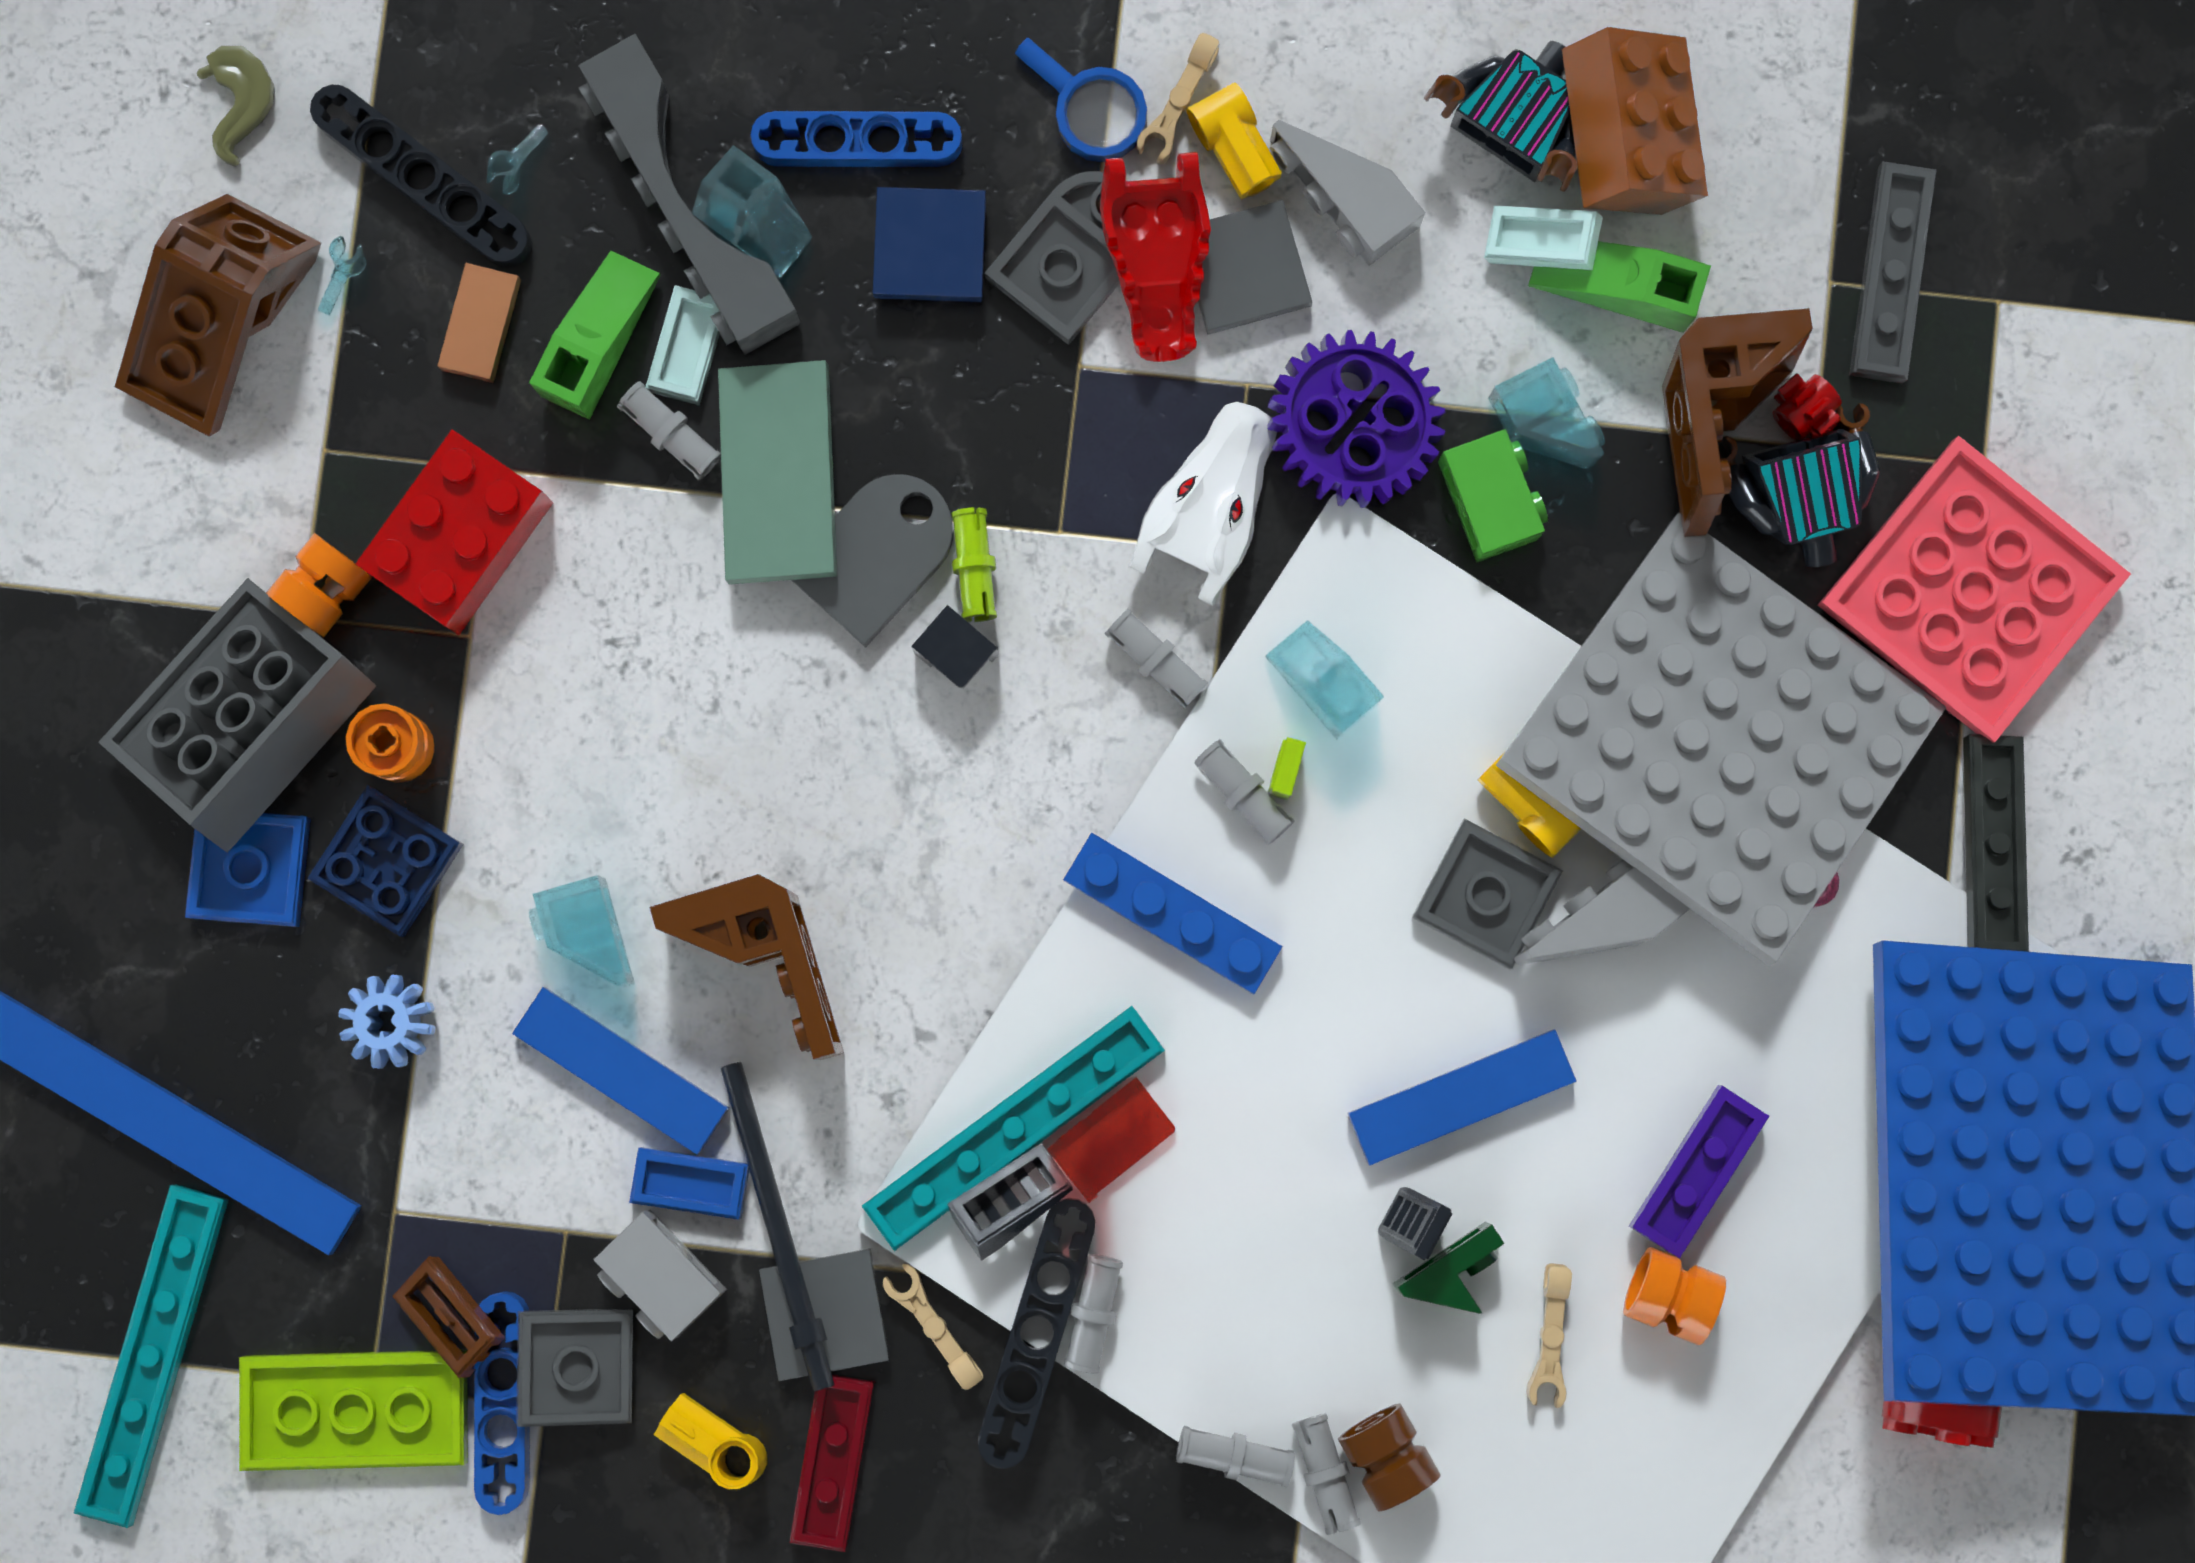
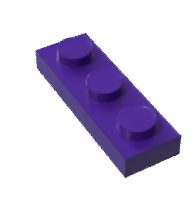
(1698, 1171)

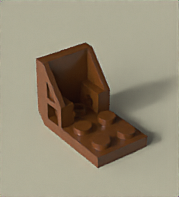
(205, 292)
(1739, 365)
(726, 925)

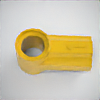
(1228, 127)
(1537, 819)
(706, 1439)

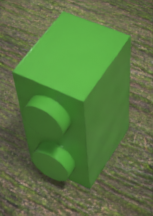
(1493, 494)

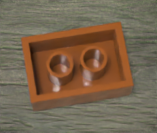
(1634, 121)

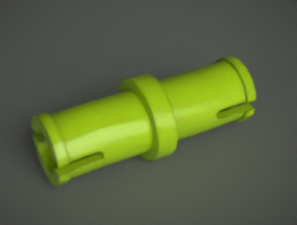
(974, 564)

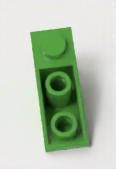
(1633, 283)
(594, 335)

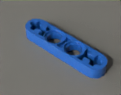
(856, 148)
(493, 1402)

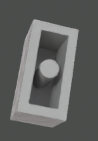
(658, 1276)

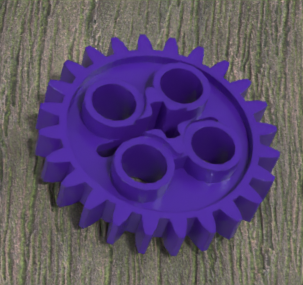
(1318, 387)

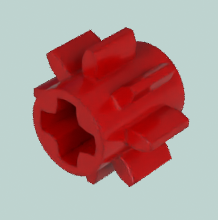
(1807, 407)

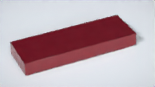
(832, 1464)

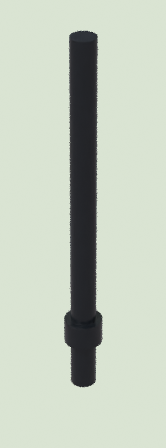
(807, 1331)

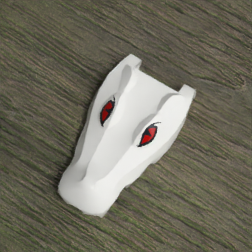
(1212, 500)

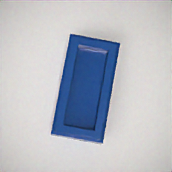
(689, 1183)

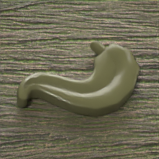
(253, 93)

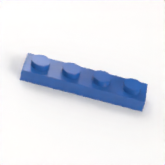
(1172, 913)

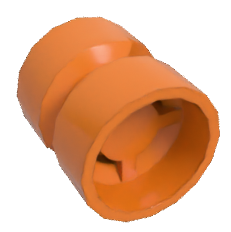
(300, 596)
(390, 743)
(1672, 1295)

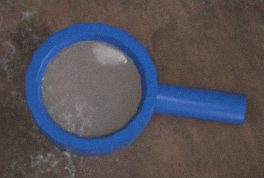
(1096, 110)

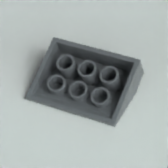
(237, 715)

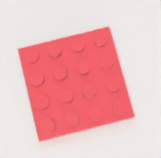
(1974, 589)

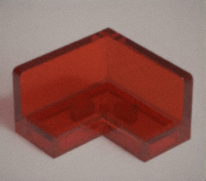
(1111, 1139)

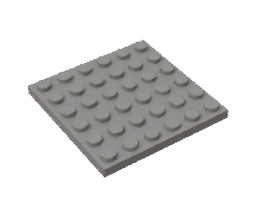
(1722, 739)

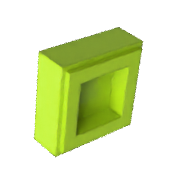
(1286, 768)

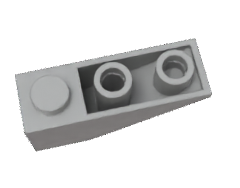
(1357, 194)
(1617, 916)

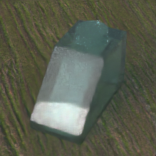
(1325, 678)
(583, 927)

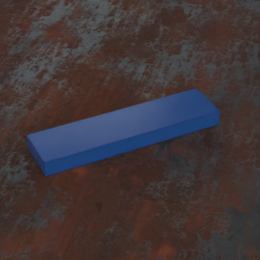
(620, 1070)
(1461, 1097)

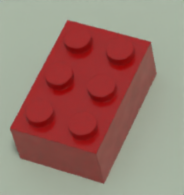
(455, 532)

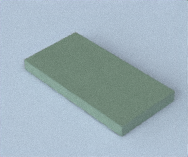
(777, 472)

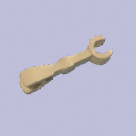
(1164, 126)
(916, 1301)
(1548, 1369)

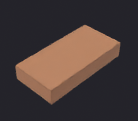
(479, 323)

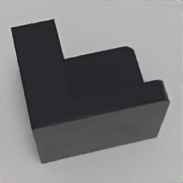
(954, 647)

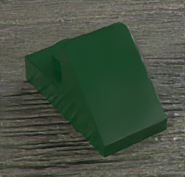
(1438, 1277)

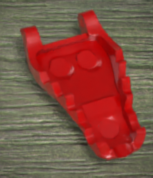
(1158, 247)

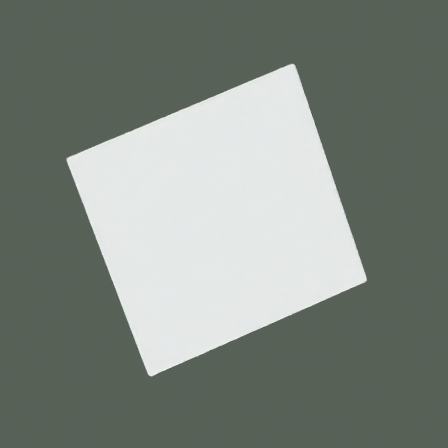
(1256, 1224)

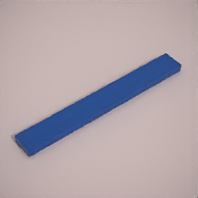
(173, 1127)

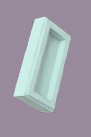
(1543, 237)
(684, 347)

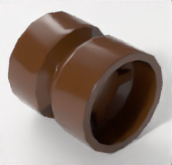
(1392, 1463)

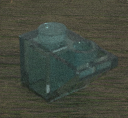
(752, 211)
(1545, 417)

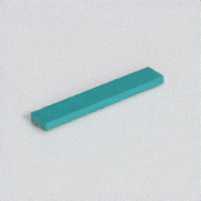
(1013, 1127)
(151, 1356)

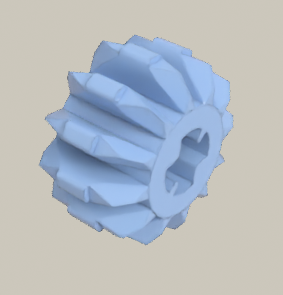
(368, 1023)

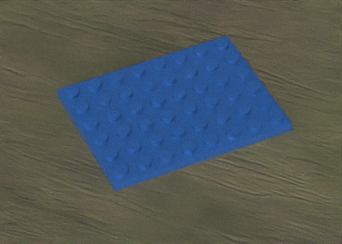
(2035, 1179)

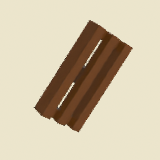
(477, 1348)

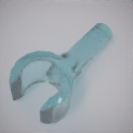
(509, 162)
(341, 272)

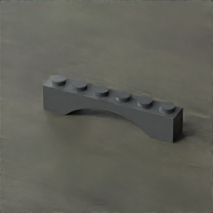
(636, 103)

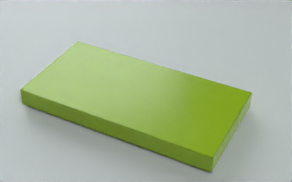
(351, 1411)

